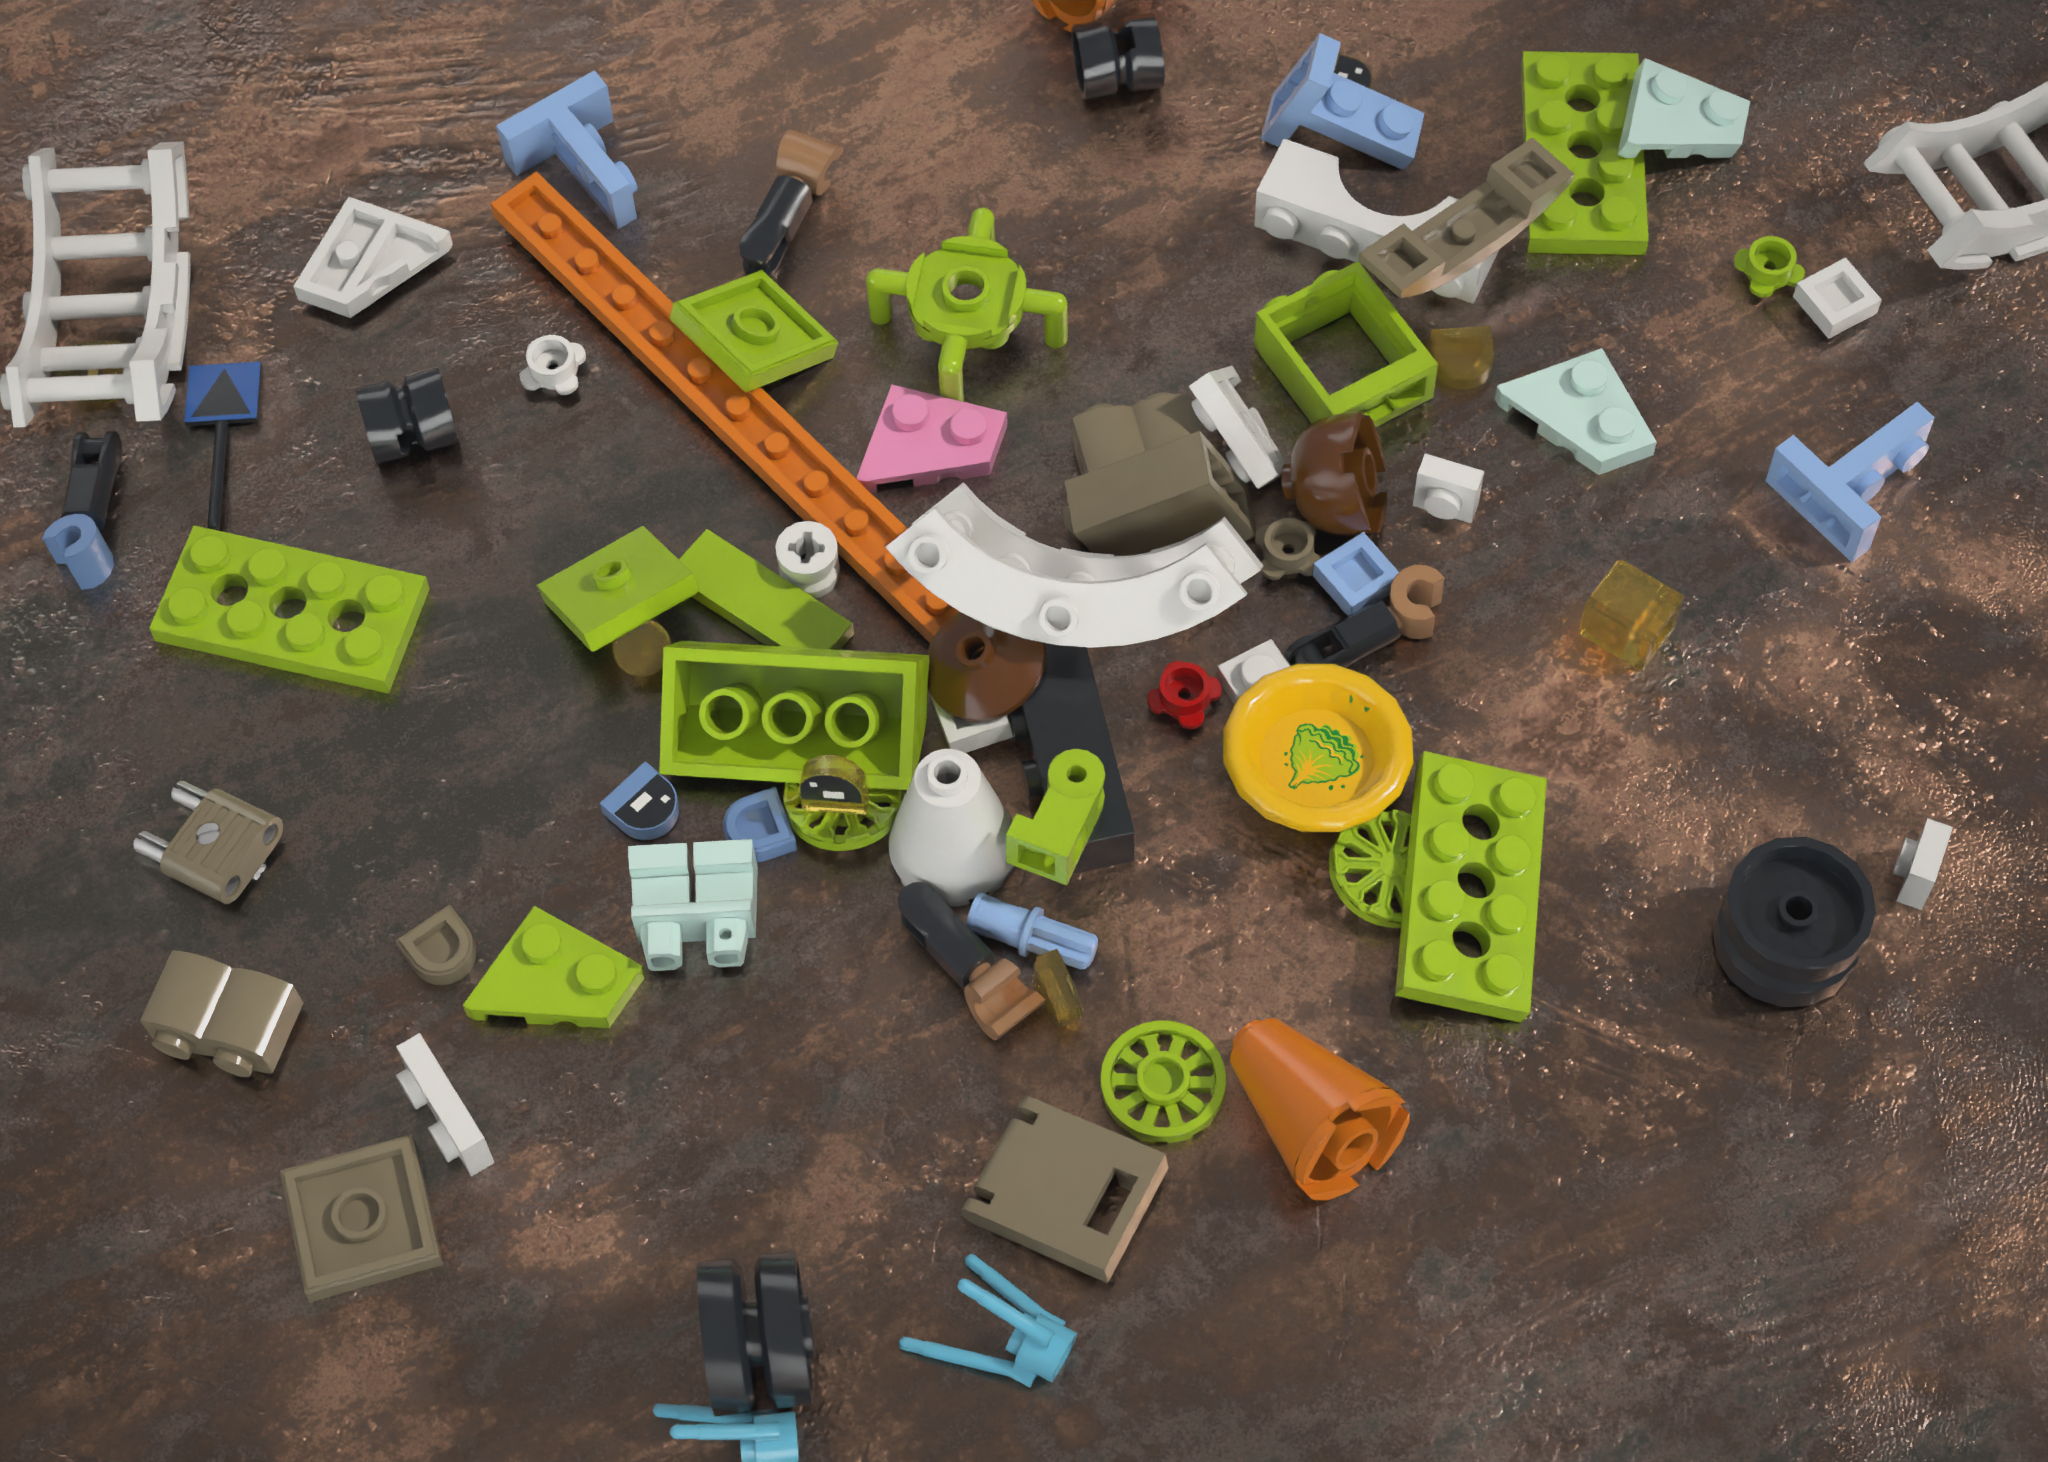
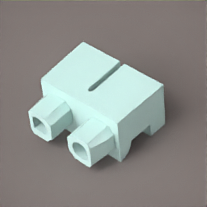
(666, 908)

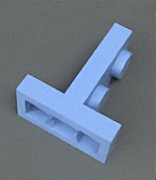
(1341, 109)
(568, 127)
(1837, 495)

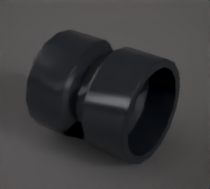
(1118, 56)
(407, 415)

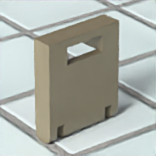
(1050, 1181)

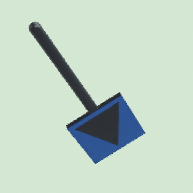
(220, 397)

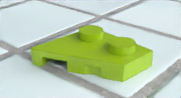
(555, 976)

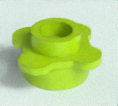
(1773, 253)

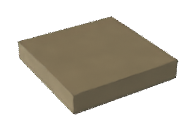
(361, 1218)

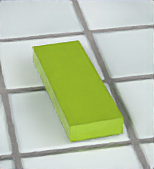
(761, 599)

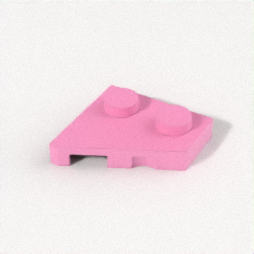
(930, 440)

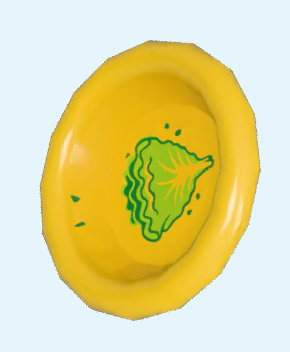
(1318, 747)

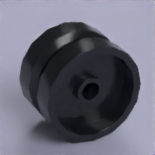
(1794, 921)
(755, 1332)

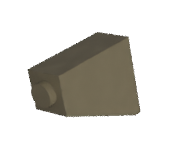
(1157, 499)

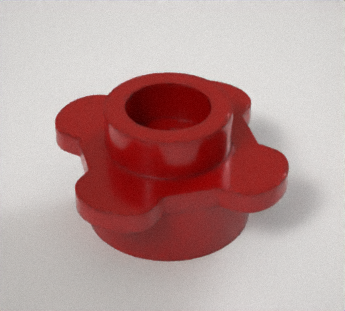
(1186, 677)

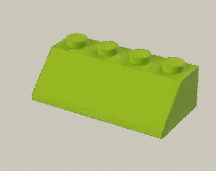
(776, 707)

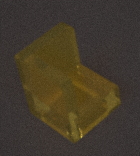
(1630, 614)

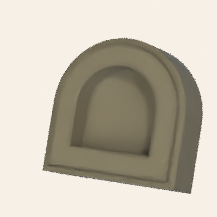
(439, 948)

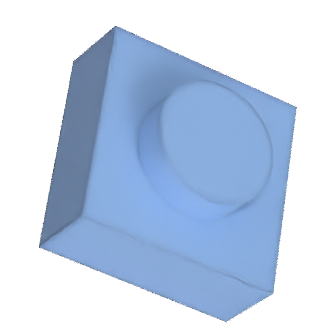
(1355, 574)

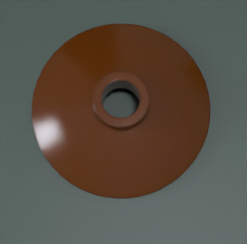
(987, 685)

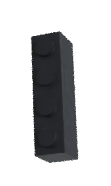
(1068, 716)

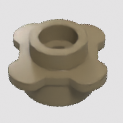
(1287, 534)

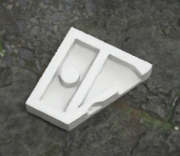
(367, 257)
(1221, 408)

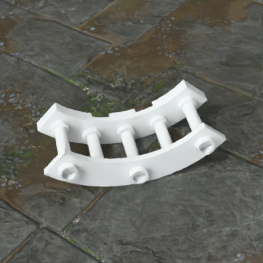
(1995, 229)
(162, 304)
(1068, 594)

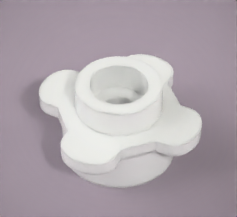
(551, 351)

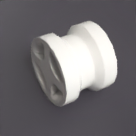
(820, 568)

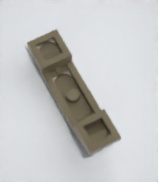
(1471, 228)

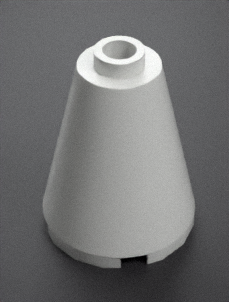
(951, 830)

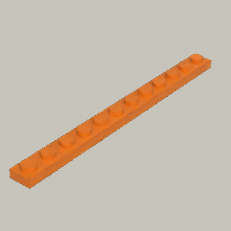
(745, 421)

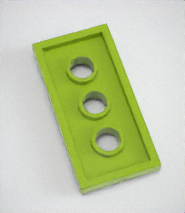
(1605, 79)
(306, 642)
(1437, 906)

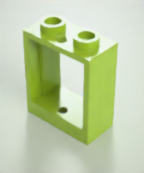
(1333, 294)

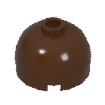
(1336, 475)

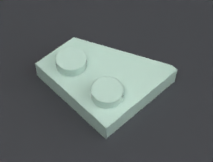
(1681, 116)
(1584, 410)

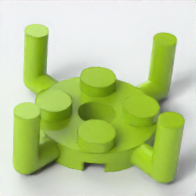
(966, 323)

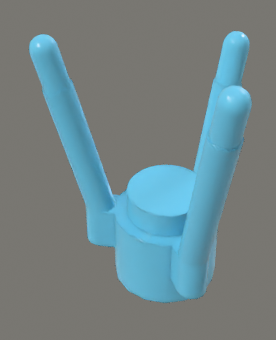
(1037, 1341)
(762, 1433)

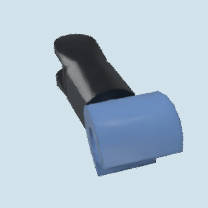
(77, 534)

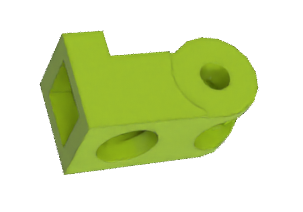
(1064, 821)

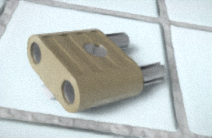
(217, 845)

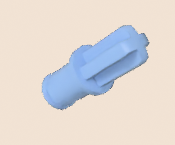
(1030, 931)

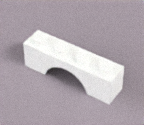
(1308, 203)

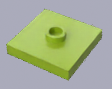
(753, 330)
(618, 588)

